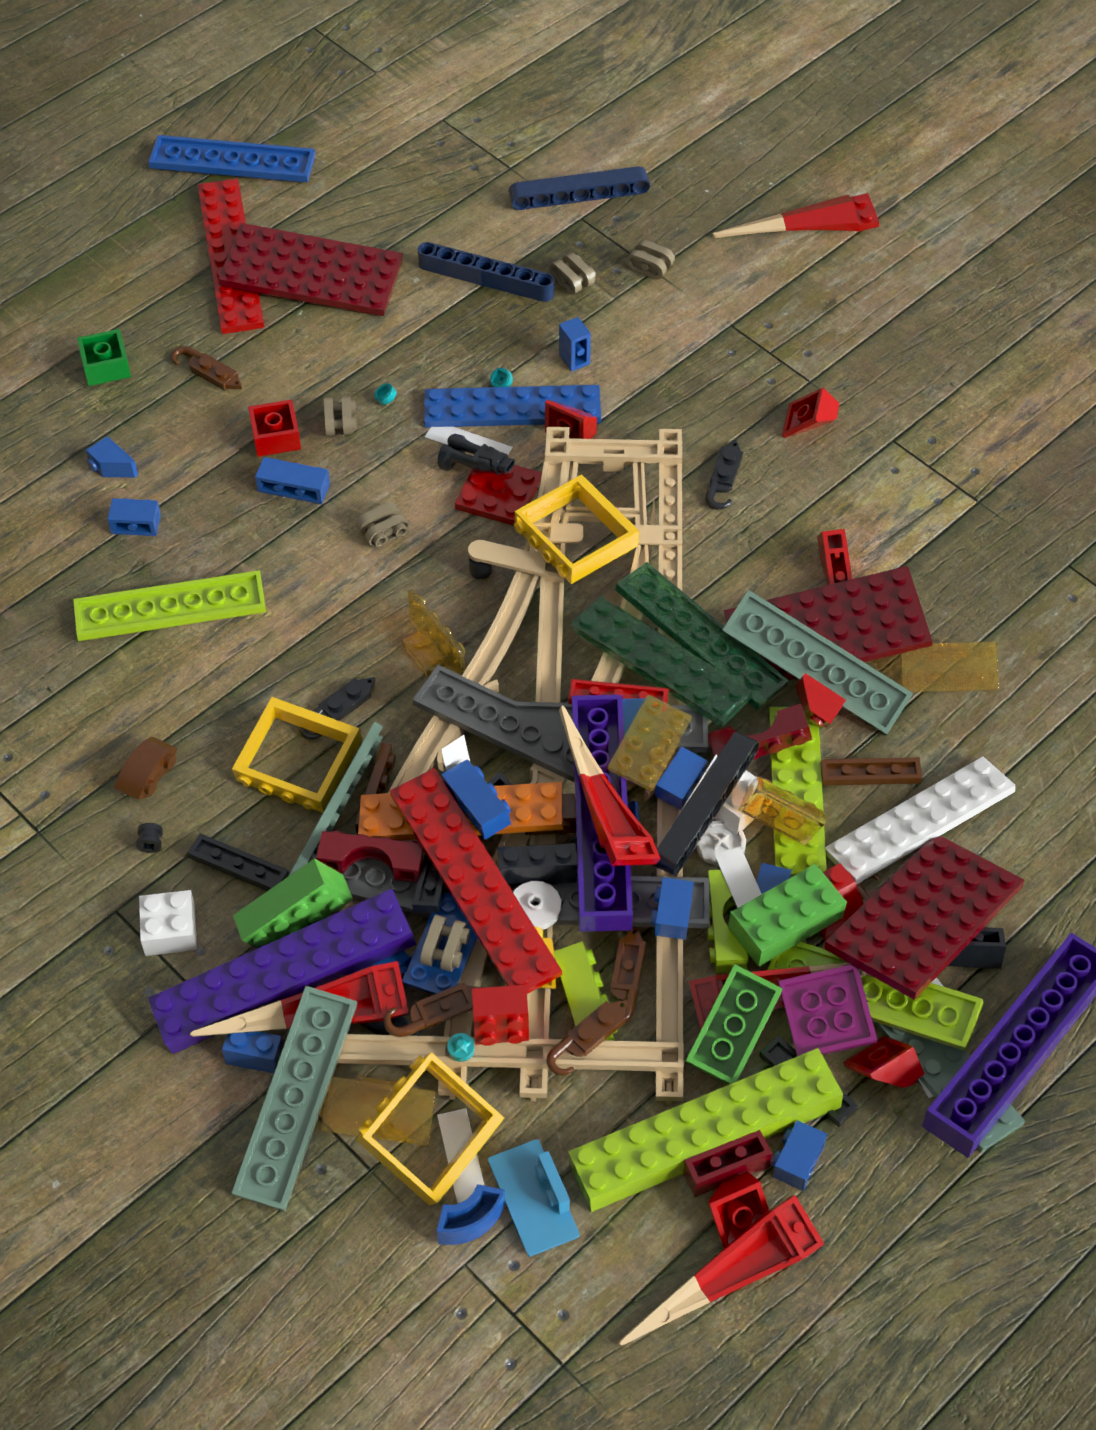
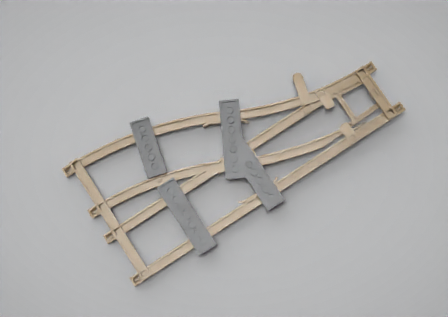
(539, 736)

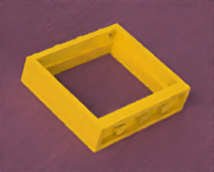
(583, 490)
(308, 720)
(460, 1089)

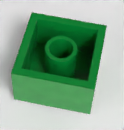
(104, 357)

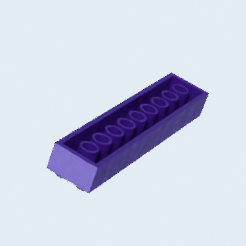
(602, 888)
(283, 969)
(1015, 1048)

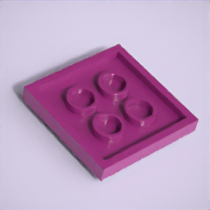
(828, 1011)

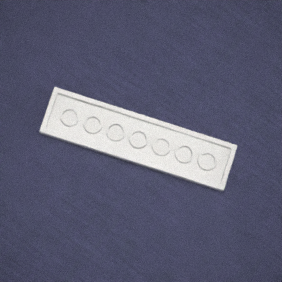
(920, 819)

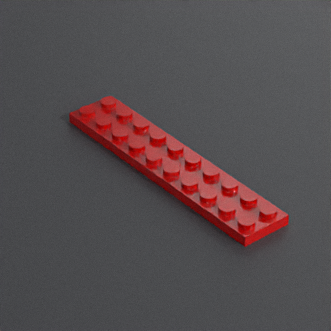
(222, 216)
(475, 882)

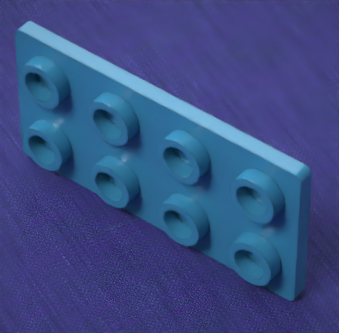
(534, 1197)

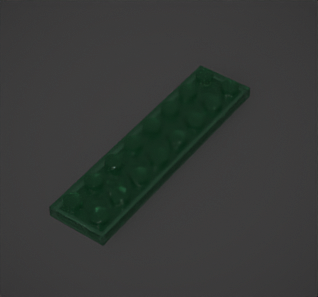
(699, 632)
(661, 661)

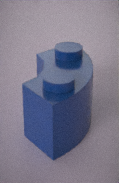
(471, 1217)

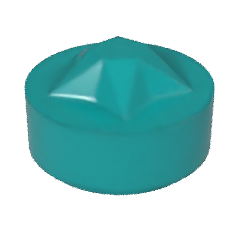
(501, 378)
(385, 394)
(461, 1047)

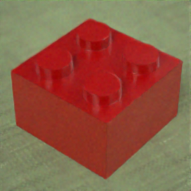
(274, 428)
(500, 1015)

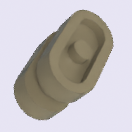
(650, 259)
(572, 273)
(347, 408)
(383, 524)
(451, 955)

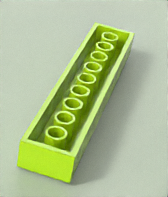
(659, 1145)

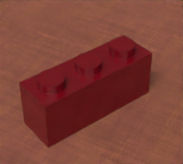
(712, 1167)

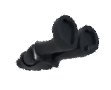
(485, 458)

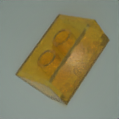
(782, 810)

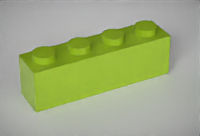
(581, 981)

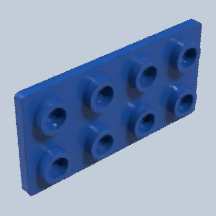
(433, 978)

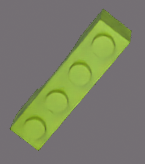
(726, 947)

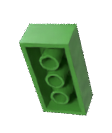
(293, 904)
(786, 914)
(733, 1026)

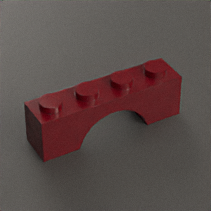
(787, 731)
(343, 850)

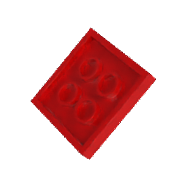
(498, 495)

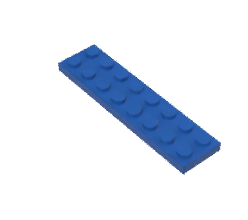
(232, 158)
(504, 404)

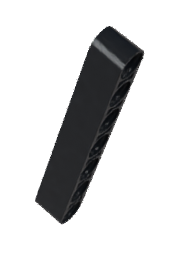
(706, 803)

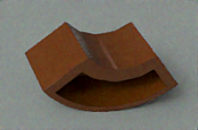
(145, 768)

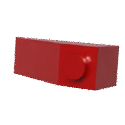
(834, 556)

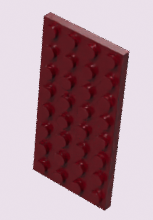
(311, 269)
(862, 615)
(924, 916)

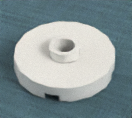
(547, 911)

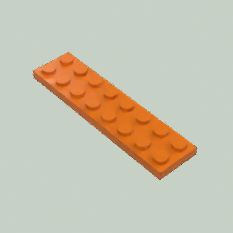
(532, 809)

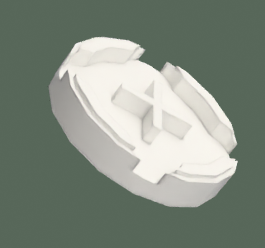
(718, 839)

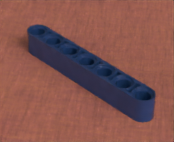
(579, 188)
(486, 271)

